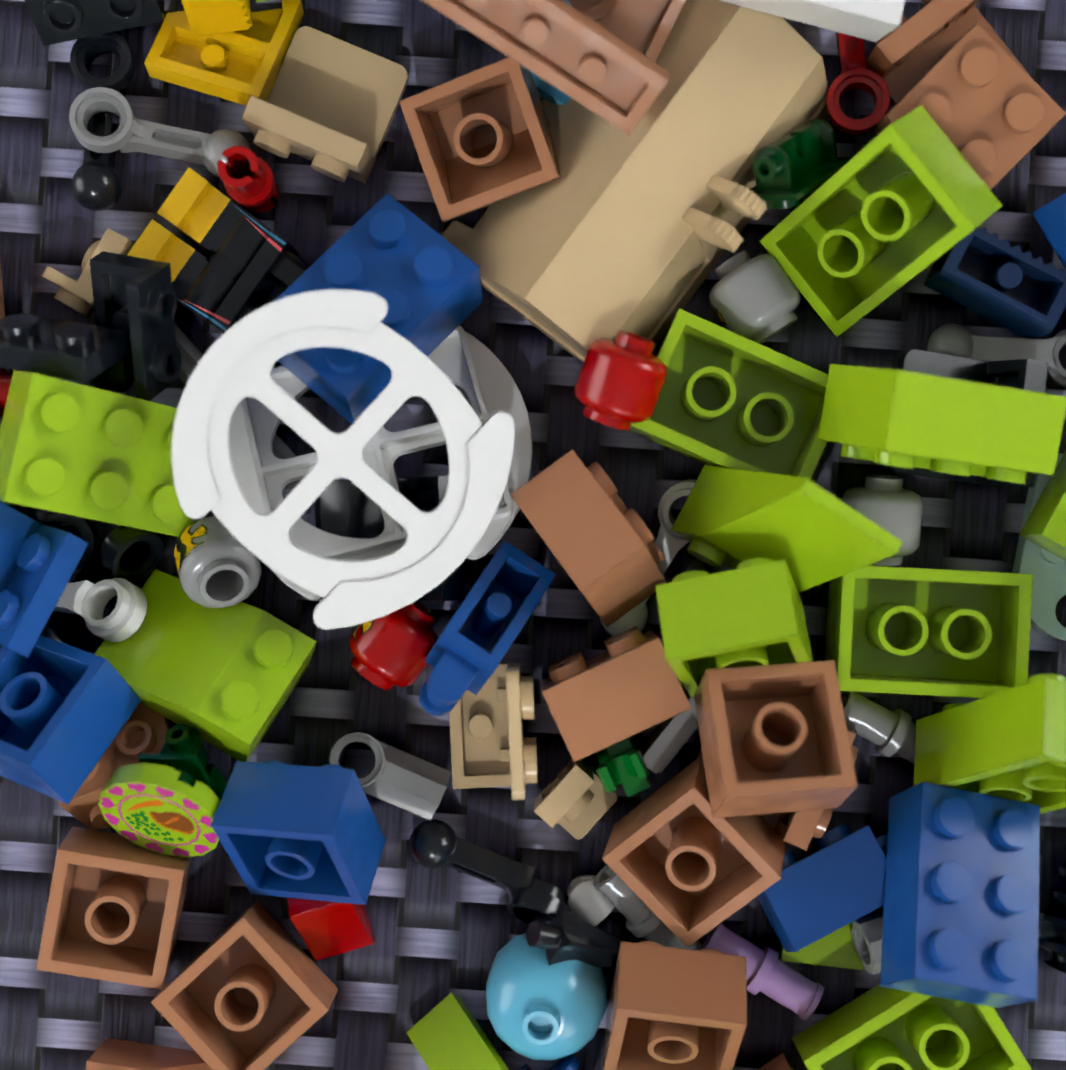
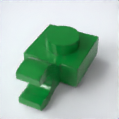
(622, 765)

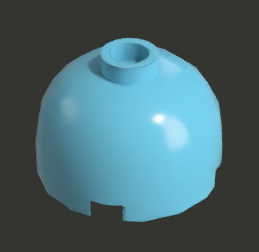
(543, 1007)

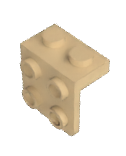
(328, 105)
(489, 734)

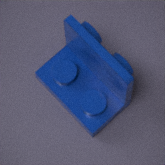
(33, 575)

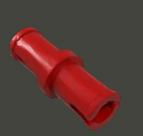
(248, 179)

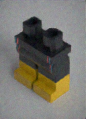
(244, 259)

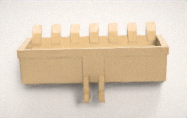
(655, 209)

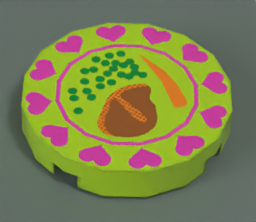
(160, 811)

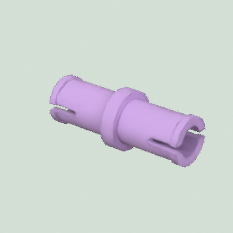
(768, 973)

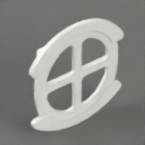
(241, 368)
(264, 476)

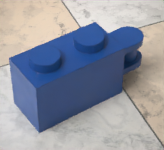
(483, 628)
(827, 886)

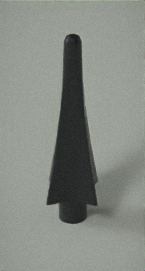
(574, 940)

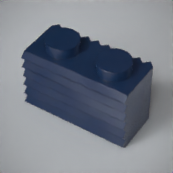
(1001, 283)

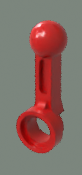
(855, 76)

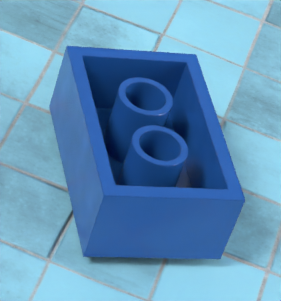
(417, 273)
(961, 896)

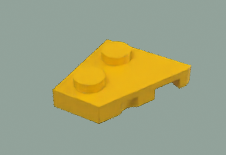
(225, 63)

